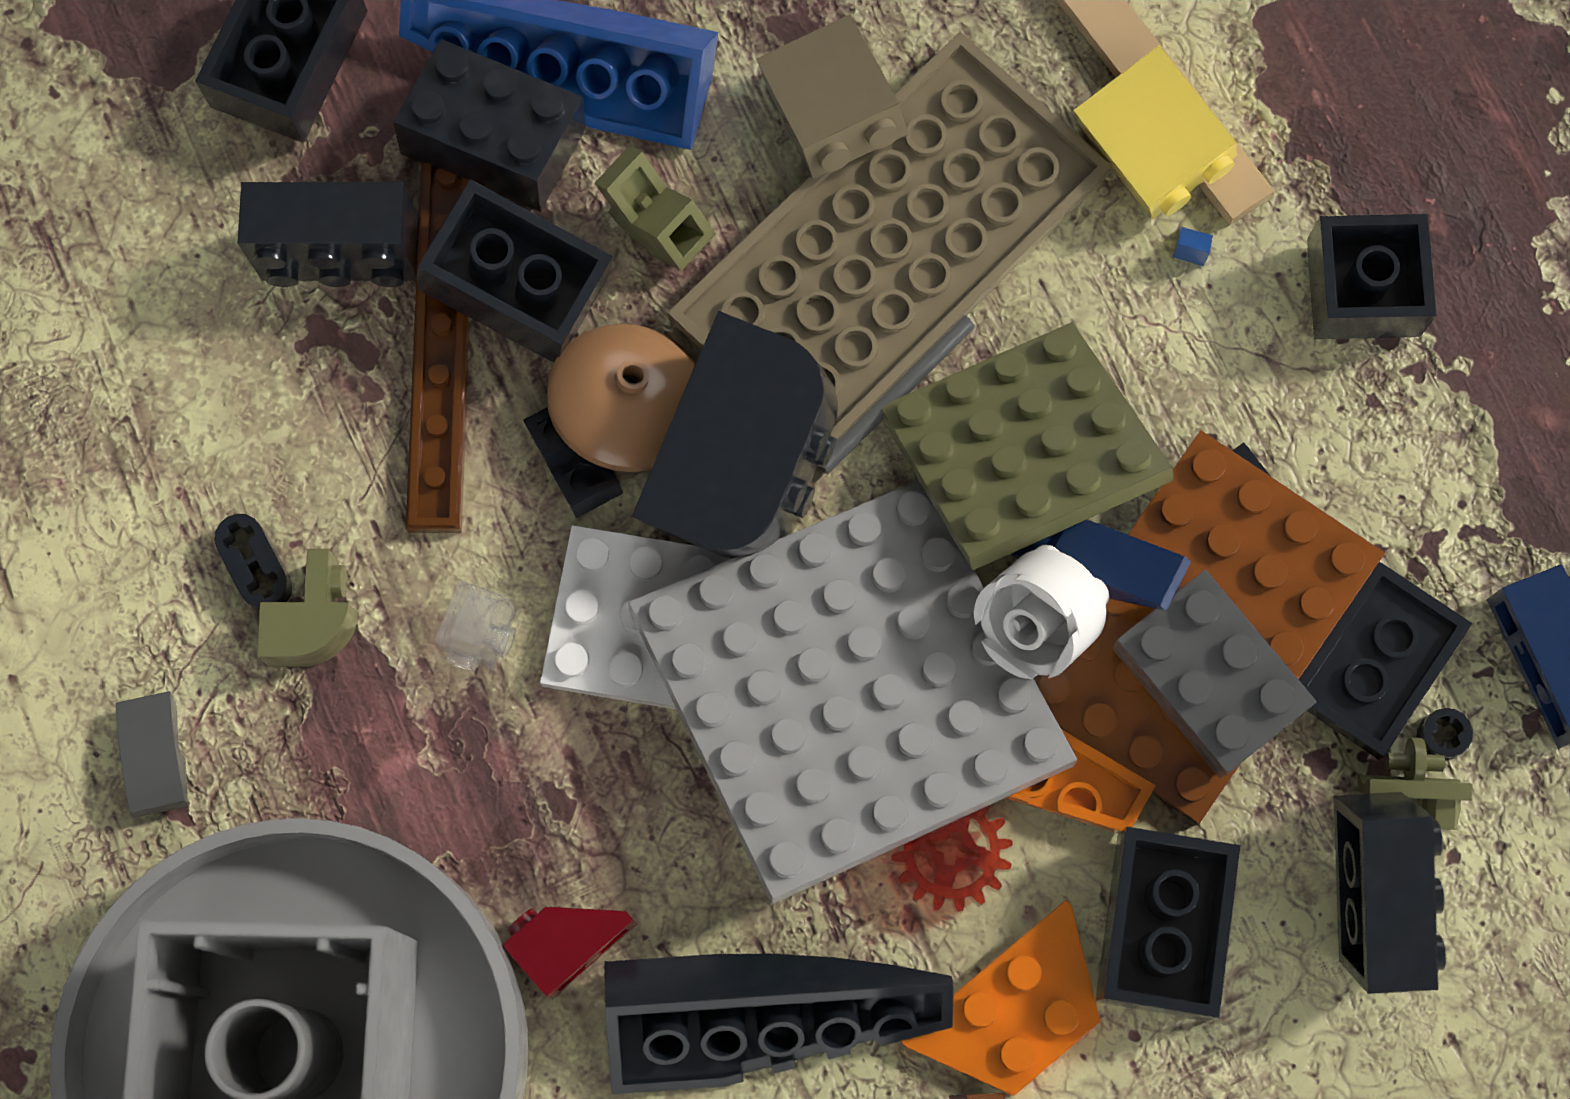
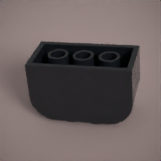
(742, 443)

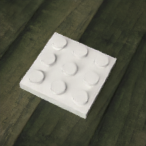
(592, 633)

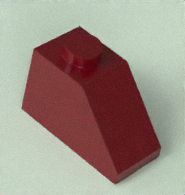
(563, 943)

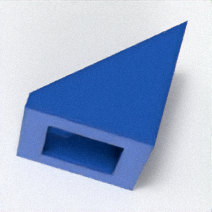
(1193, 246)

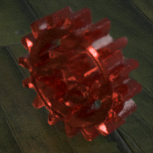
(977, 860)

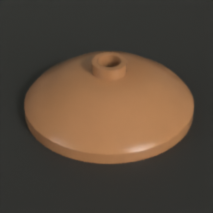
(602, 413)

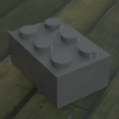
(1213, 674)

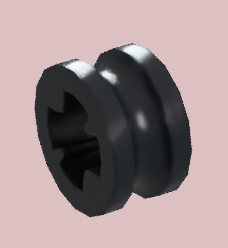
(1459, 742)

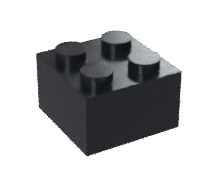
(1371, 276)

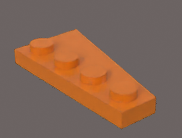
(1092, 791)

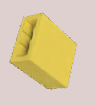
(1157, 134)

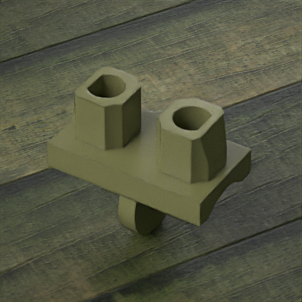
(1439, 795)

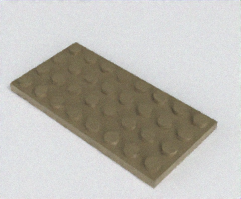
(908, 236)

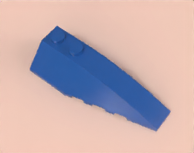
(630, 69)

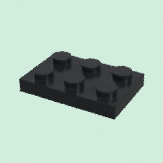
(1381, 660)

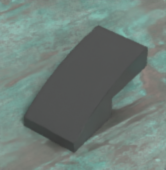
(151, 754)

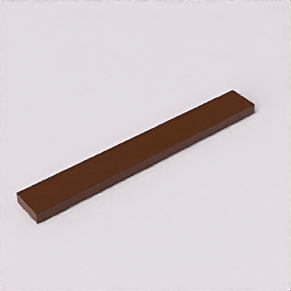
(437, 381)

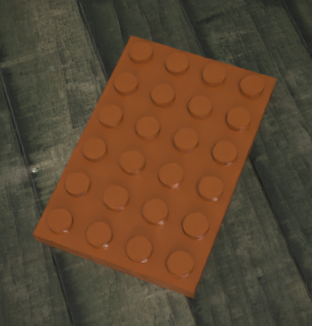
(1272, 556)

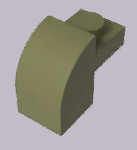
(651, 212)
(312, 629)

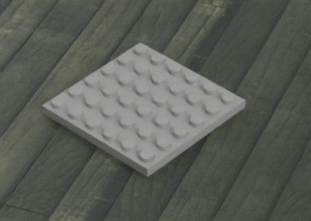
(846, 690)

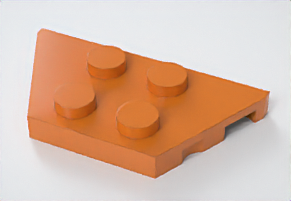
(1019, 1009)

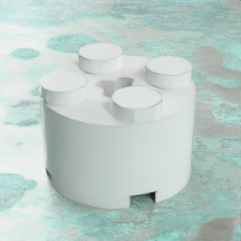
(1041, 613)

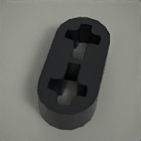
(264, 557)

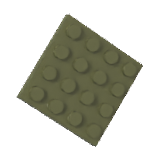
(1025, 445)

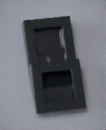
(579, 480)

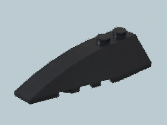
(733, 1014)

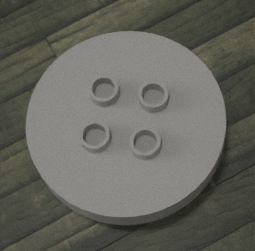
(292, 972)

